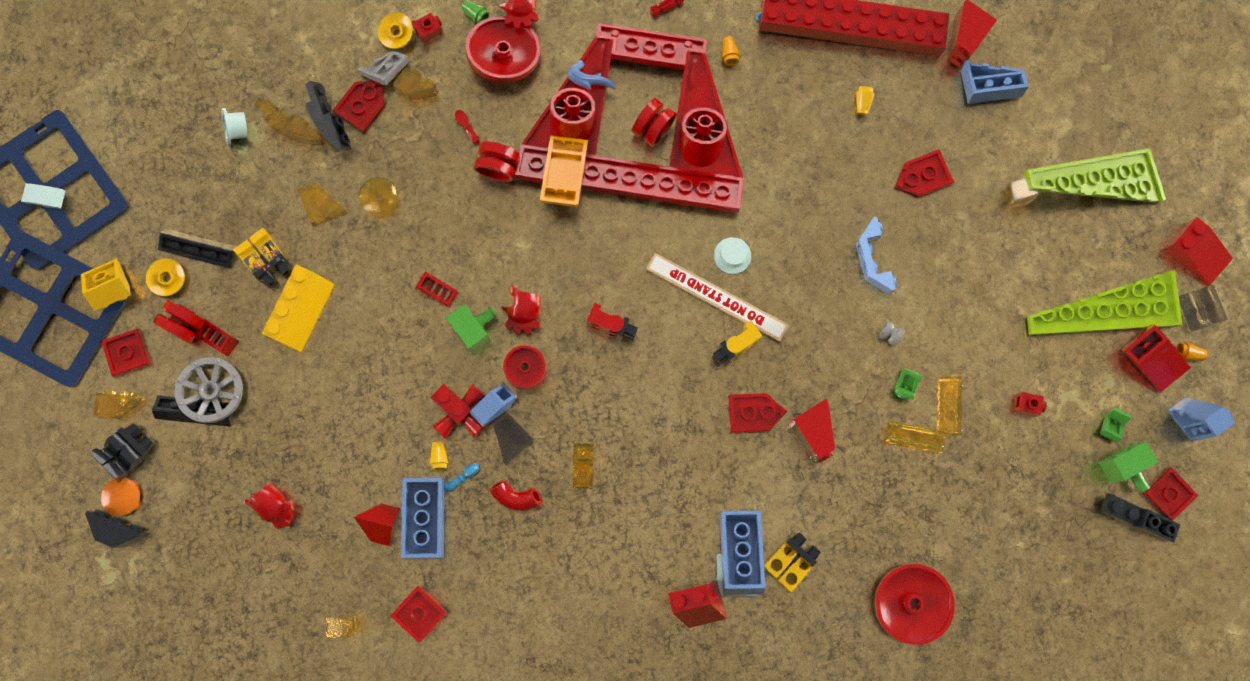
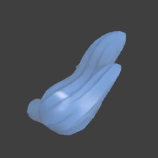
(585, 80)

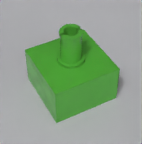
(470, 327)
(1129, 464)

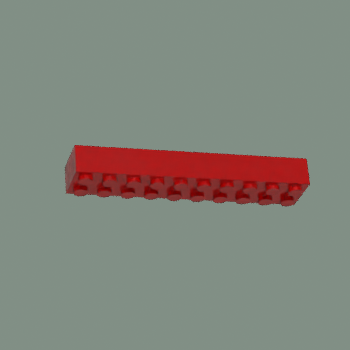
(859, 24)

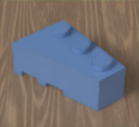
(991, 83)
(1201, 419)

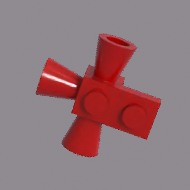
(457, 410)

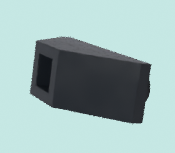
(112, 530)

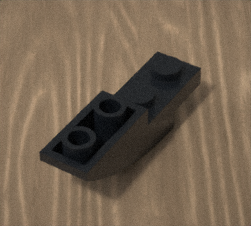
(327, 123)
(1140, 518)

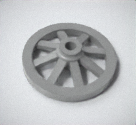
(205, 387)

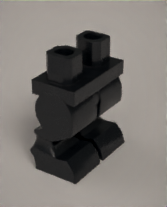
(125, 449)

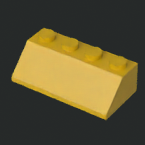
(298, 308)

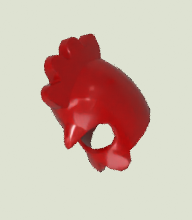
(520, 12)
(523, 312)
(271, 506)

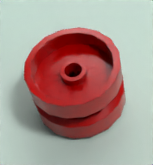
(653, 122)
(496, 161)
(178, 321)
(525, 356)

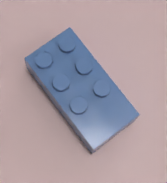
(422, 518)
(742, 553)

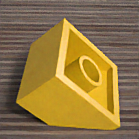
(105, 285)

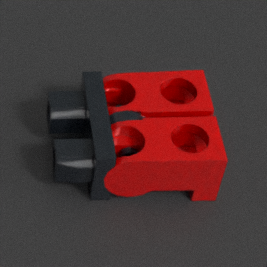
(611, 324)

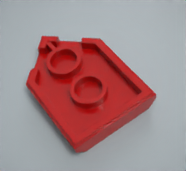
(360, 104)
(925, 174)
(753, 412)

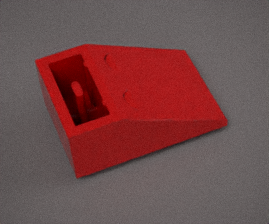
(1156, 357)

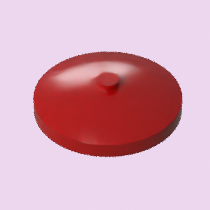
(502, 51)
(914, 604)

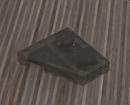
(511, 437)

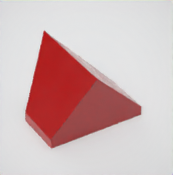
(379, 523)

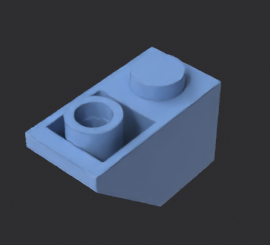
(493, 404)

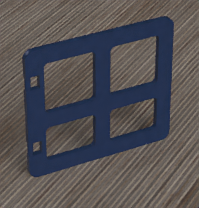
(86, 162)
(49, 304)

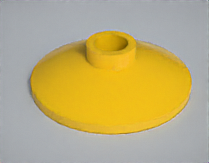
(390, 25)
(159, 271)

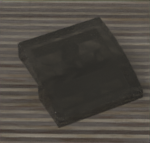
(1202, 308)

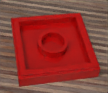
(126, 352)
(1170, 494)

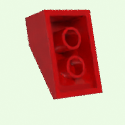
(1200, 250)

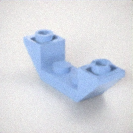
(883, 281)

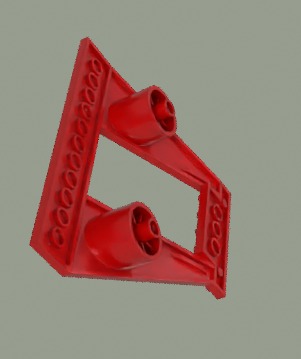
(700, 169)

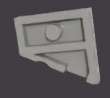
(385, 67)

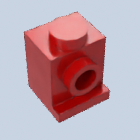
(427, 32)
(1023, 404)

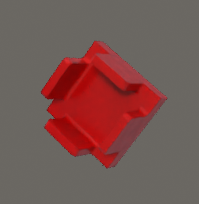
(419, 614)

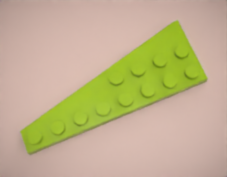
(1112, 176)

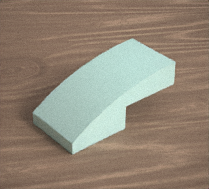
(43, 195)

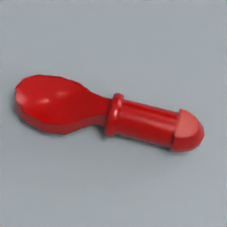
(462, 119)

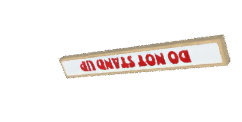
(716, 297)

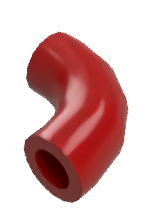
(515, 499)

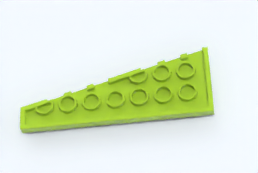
(1121, 308)

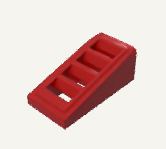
(425, 291)
(226, 343)

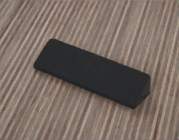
(196, 248)
(167, 409)

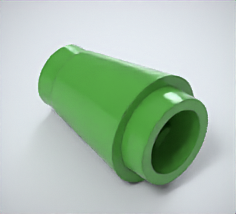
(475, 11)

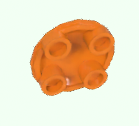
(120, 497)

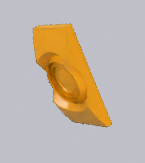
(564, 171)

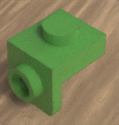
(907, 384)
(1114, 424)

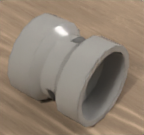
(891, 333)

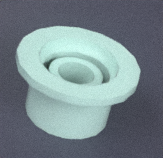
(233, 125)
(732, 255)

